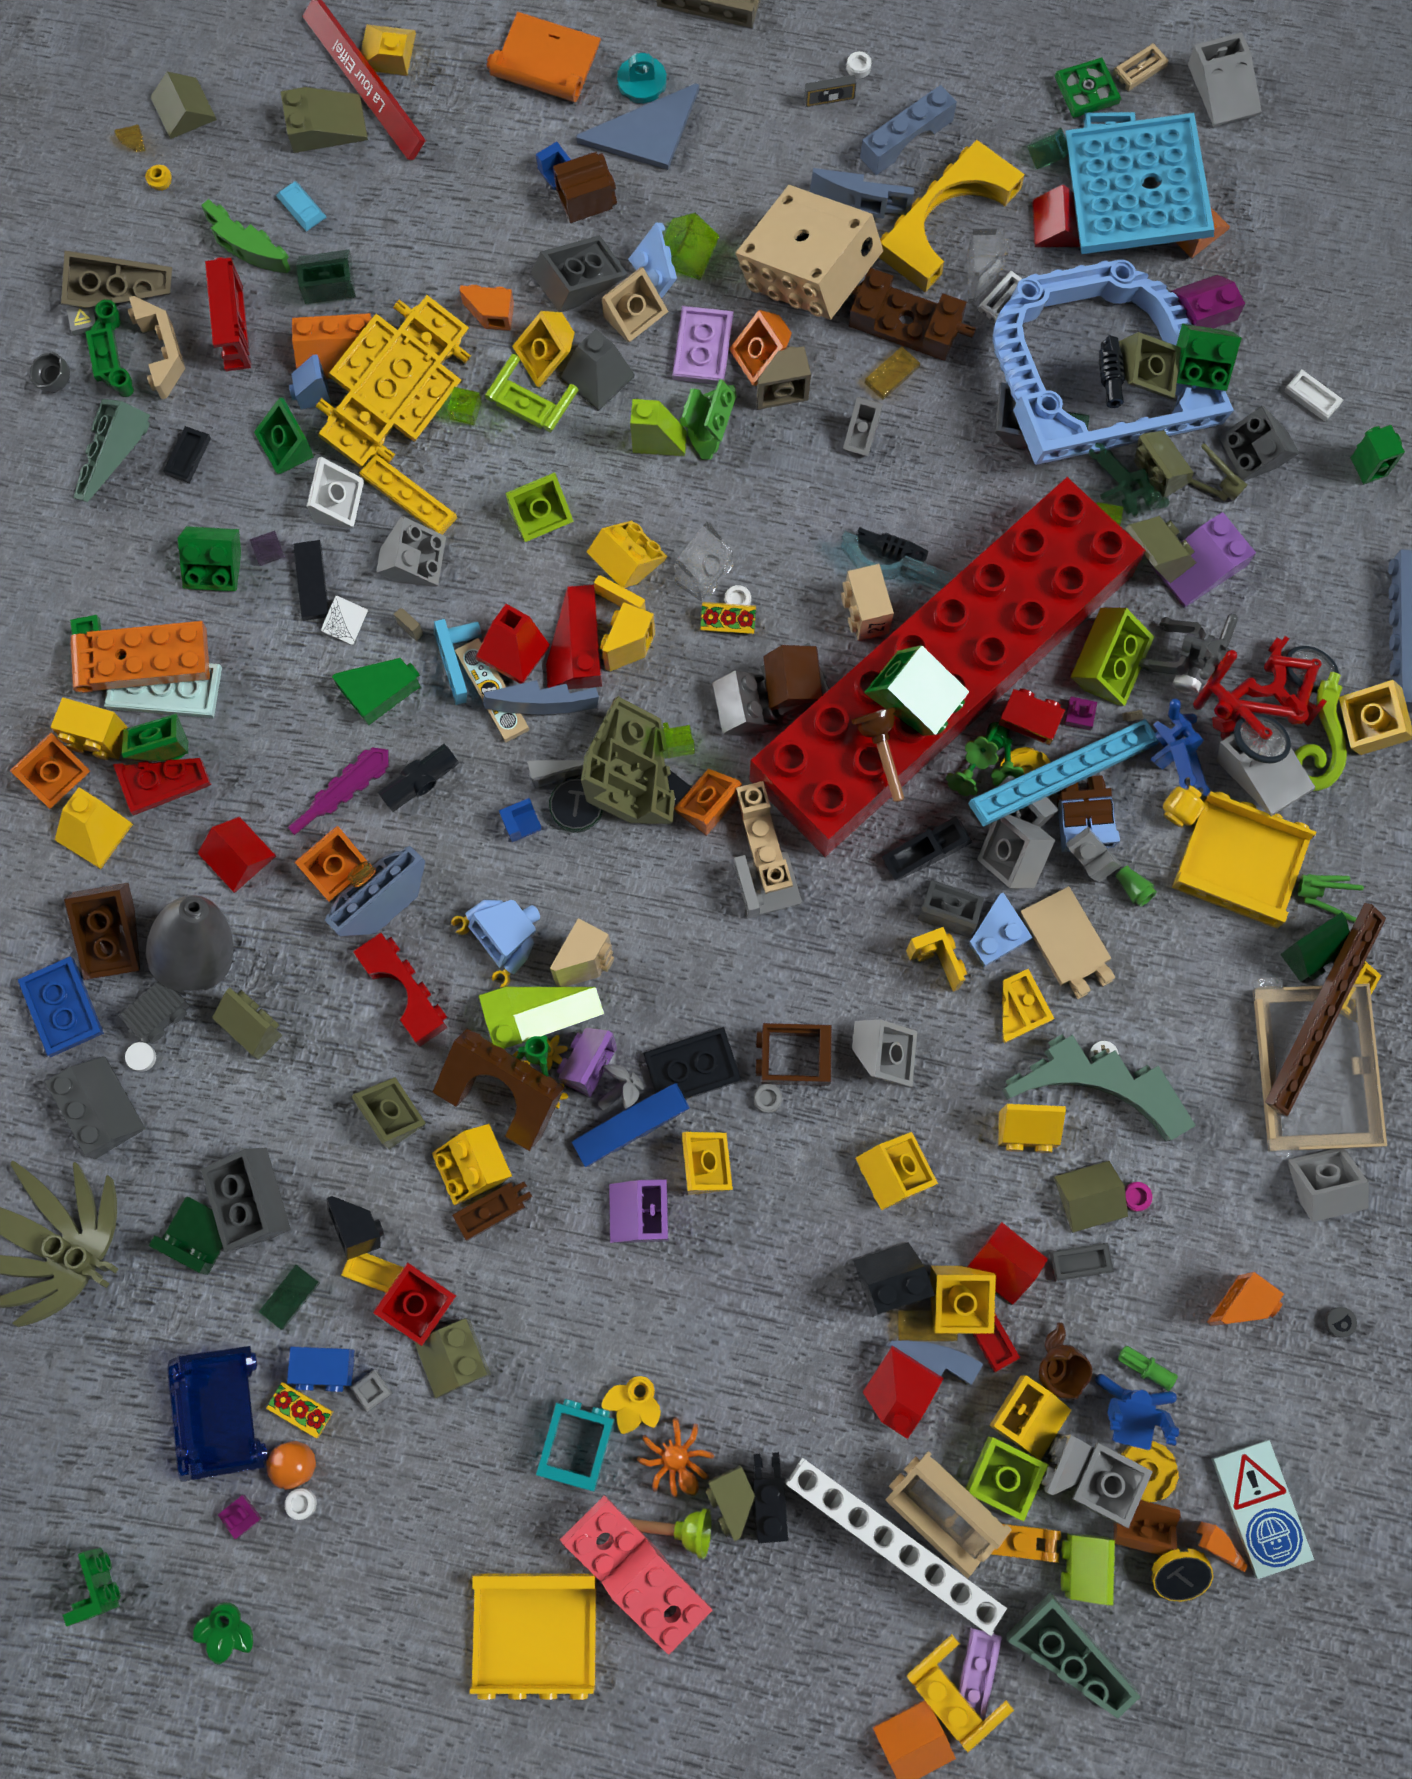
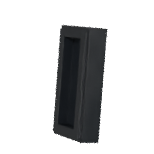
(187, 454)

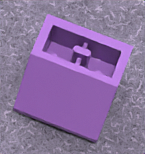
(639, 1211)

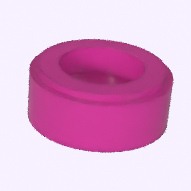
(1138, 1196)

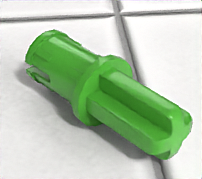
(1147, 1368)

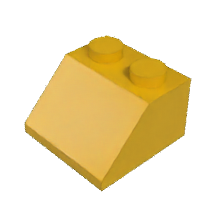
(1031, 1127)
(896, 1170)

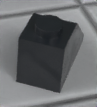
(354, 1227)

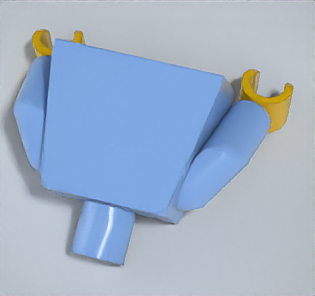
(502, 931)

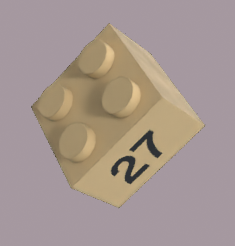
(867, 602)

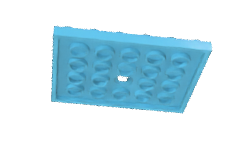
(1108, 177)

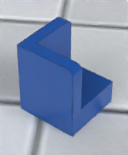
(548, 158)
(520, 820)

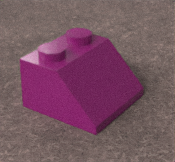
(1211, 301)

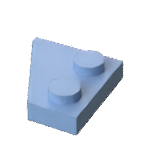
(999, 932)

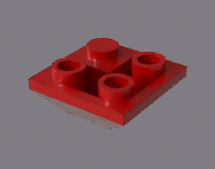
(513, 645)

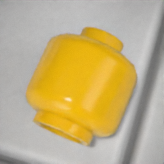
(1183, 806)

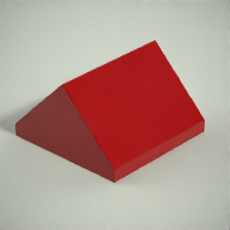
(1055, 219)
(235, 852)
(1011, 1261)
(414, 1304)

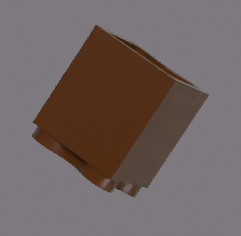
(585, 186)

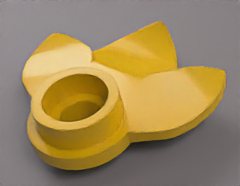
(630, 1408)

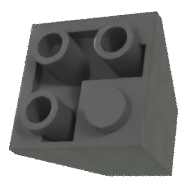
(1258, 444)

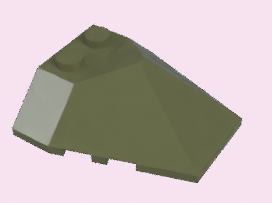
(627, 766)

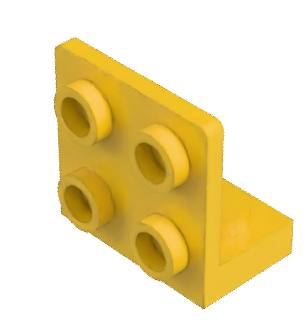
(937, 940)

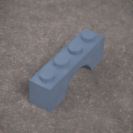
(927, 114)

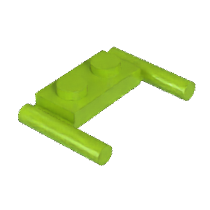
(526, 403)

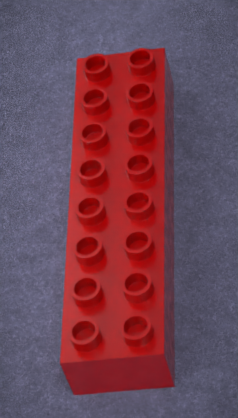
(982, 628)

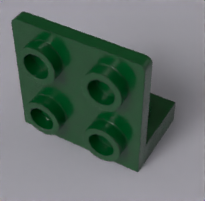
(191, 1237)

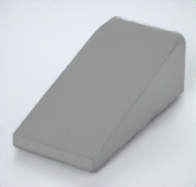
(552, 771)

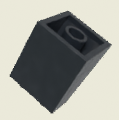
(893, 1279)

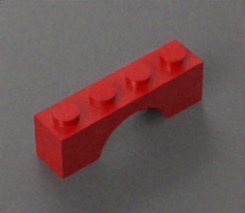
(381, 961)

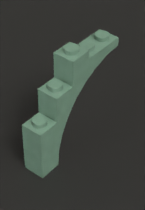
(1147, 1093)

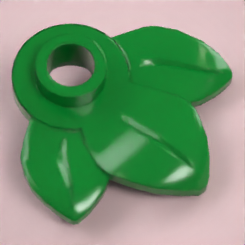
(223, 1637)

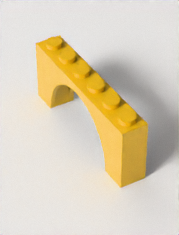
(974, 173)

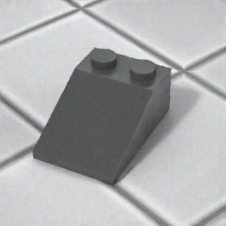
(577, 272)

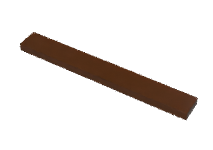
(1325, 1010)

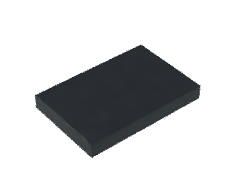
(695, 1064)

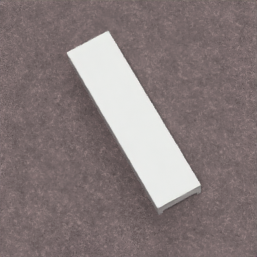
(896, 1546)

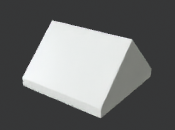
(334, 495)

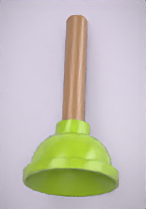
(693, 1532)

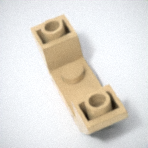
(164, 372)
(762, 838)

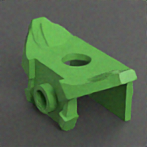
(707, 417)

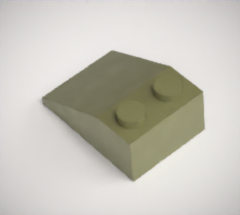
(322, 118)

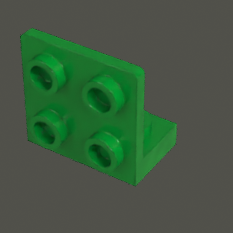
(102, 1590)

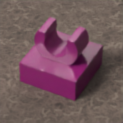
(1080, 713)
(239, 1516)

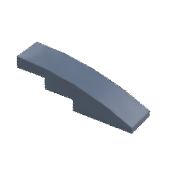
(529, 699)

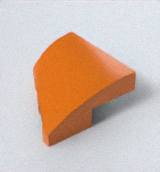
(1219, 1544)

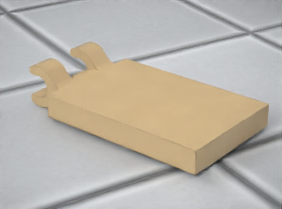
(1068, 941)

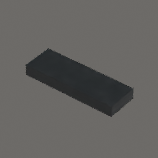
(311, 580)

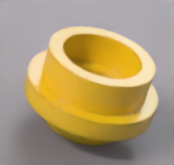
(158, 183)

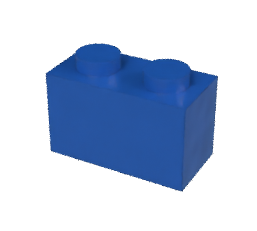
(320, 1367)

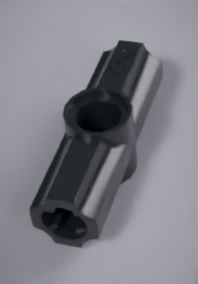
(418, 777)

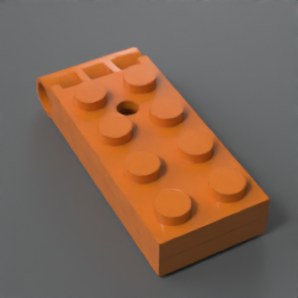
(152, 656)

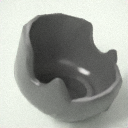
(49, 372)

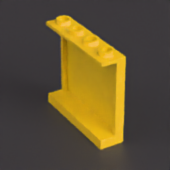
(1243, 859)
(534, 1635)

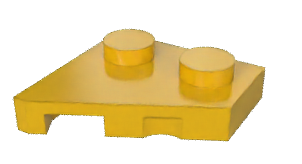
(1022, 1006)

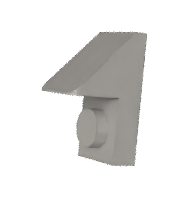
(863, 426)
(1093, 855)

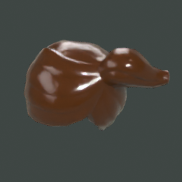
(1064, 1368)

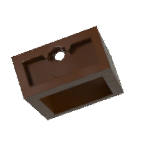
(824, 1053)

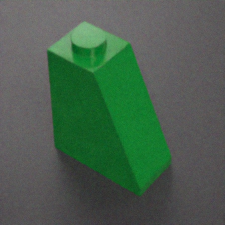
(377, 687)

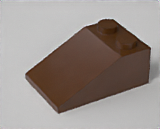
(104, 930)

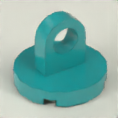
(641, 78)

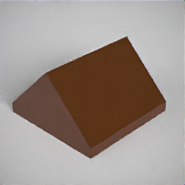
(792, 676)

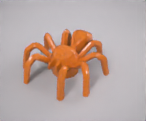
(675, 1460)

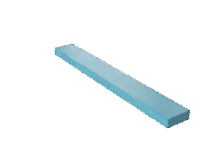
(1063, 772)

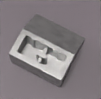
(745, 704)

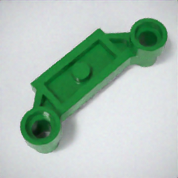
(104, 350)

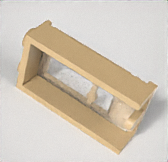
(946, 1514)

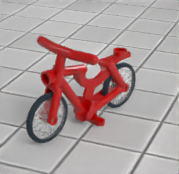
(1259, 734)

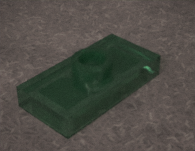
(289, 1297)

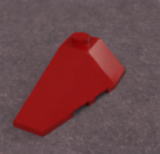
(575, 645)

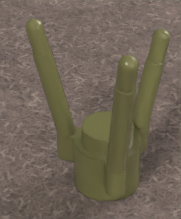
(1231, 485)

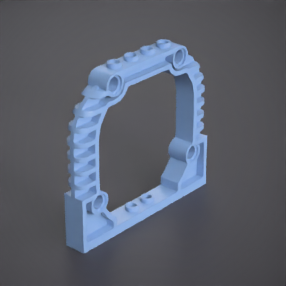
(1044, 424)

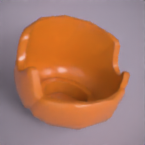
(290, 1465)

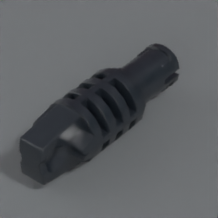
(1112, 371)
(891, 546)

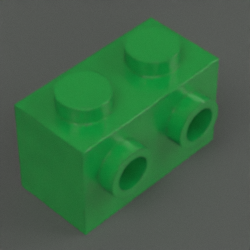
(1377, 453)

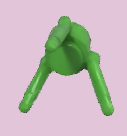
(1314, 886)

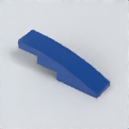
(630, 1125)

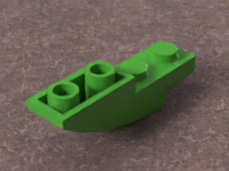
(247, 243)

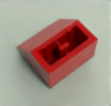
(1032, 716)

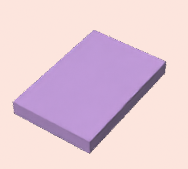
(702, 345)

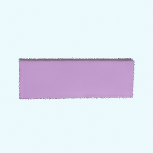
(979, 1669)

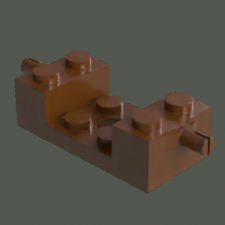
(933, 325)

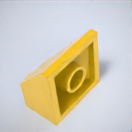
(388, 48)
(544, 345)
(91, 828)
(962, 1300)

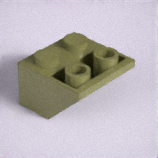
(1162, 462)
(250, 1028)
(734, 1497)

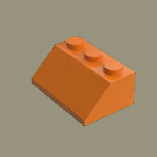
(326, 337)

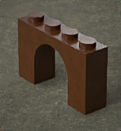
(533, 1091)

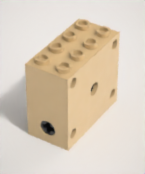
(809, 251)

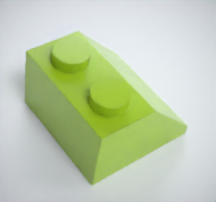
(1088, 1568)

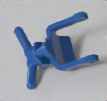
(1181, 750)
(1135, 1414)

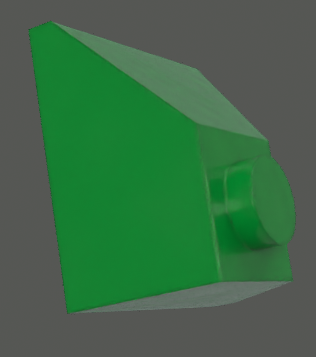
(155, 740)

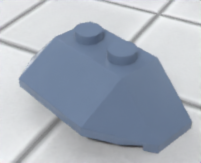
(376, 902)

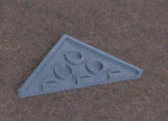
(647, 132)

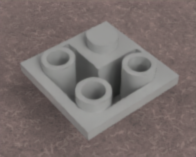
(412, 554)
(1066, 1464)

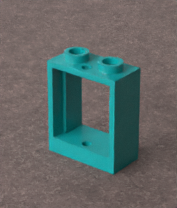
(568, 1476)

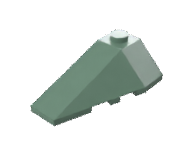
(117, 432)

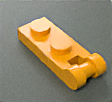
(1022, 1543)

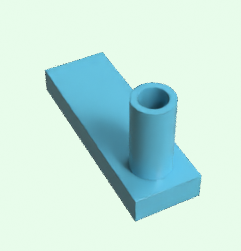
(445, 639)

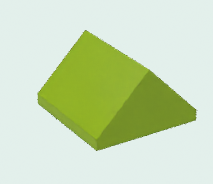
(539, 507)

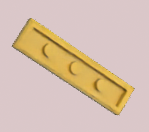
(407, 495)

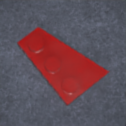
(155, 784)

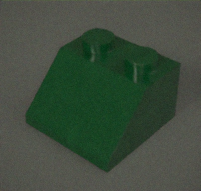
(1317, 948)

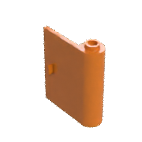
(545, 57)

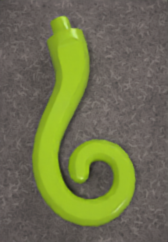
(1330, 692)

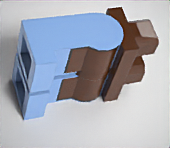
(1087, 809)

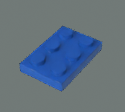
(60, 1006)

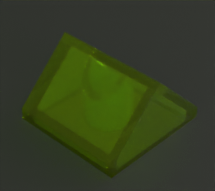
(690, 244)

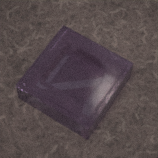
(267, 548)

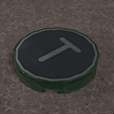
(571, 809)

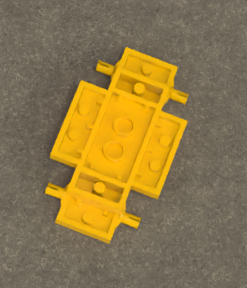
(393, 380)

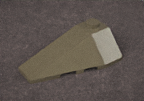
(98, 278)

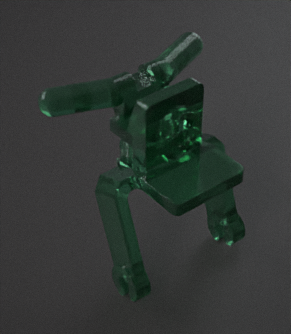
(1126, 483)

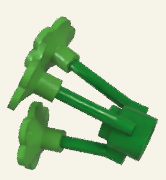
(982, 754)

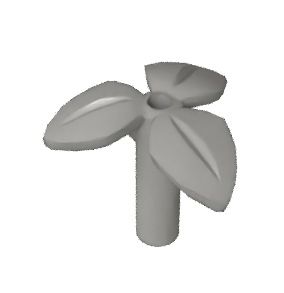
(627, 1087)

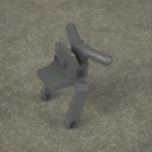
(1195, 651)

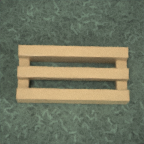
(1126, 77)

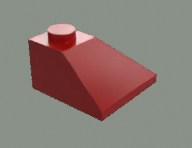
(901, 1391)

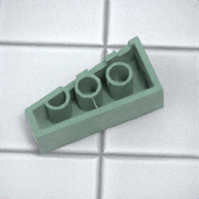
(1065, 1648)

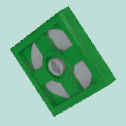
(1087, 87)

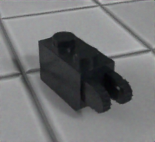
(770, 1502)

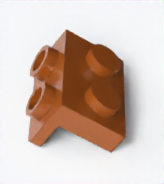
(1150, 1529)

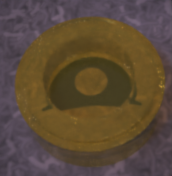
(361, 874)

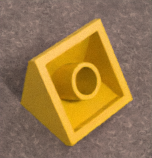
(706, 1162)

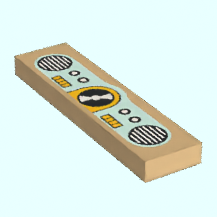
(487, 679)

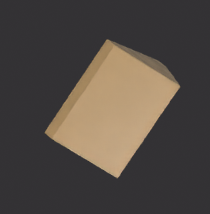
(633, 305)

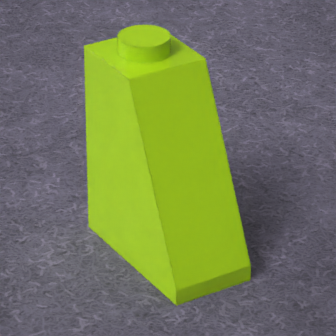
(656, 429)

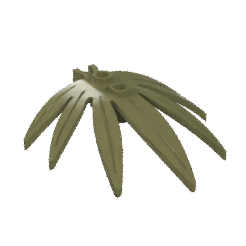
(69, 1258)

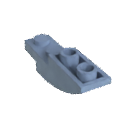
(866, 196)

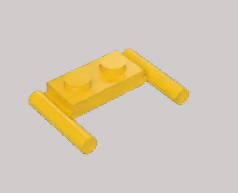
(949, 1702)

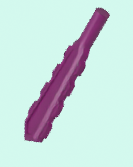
(356, 777)

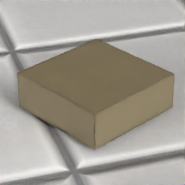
(408, 624)

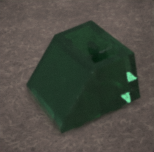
(326, 276)

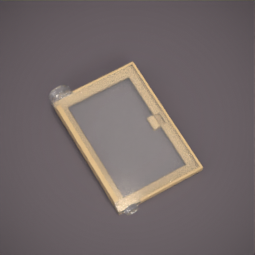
(1342, 1093)

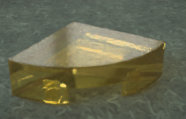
(131, 137)

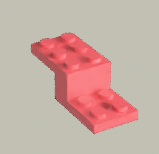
(636, 1575)

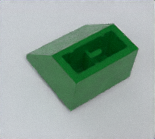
(1206, 356)
(209, 558)

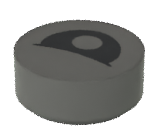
(1340, 1322)

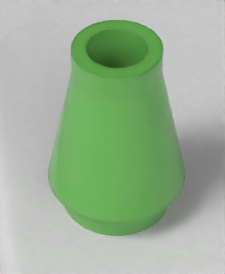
(1136, 886)

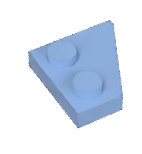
(655, 259)

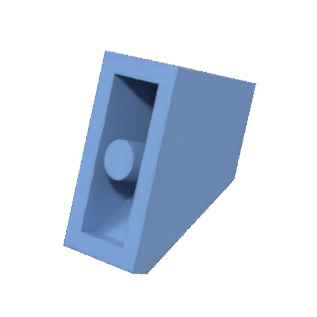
(309, 384)

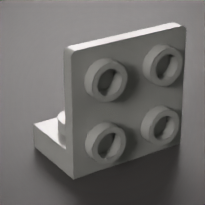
(753, 894)

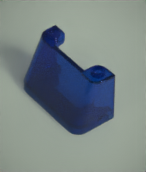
(214, 1413)

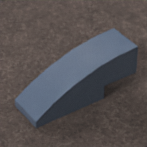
(940, 1358)

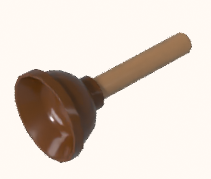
(877, 727)

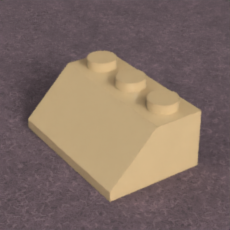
(582, 956)

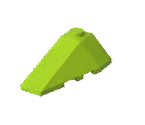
(524, 1012)

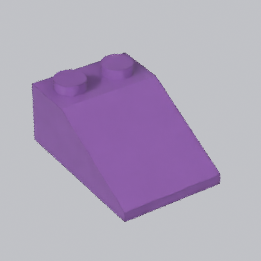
(1218, 556)
(585, 1065)

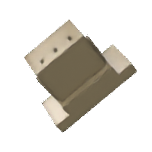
(1132, 715)

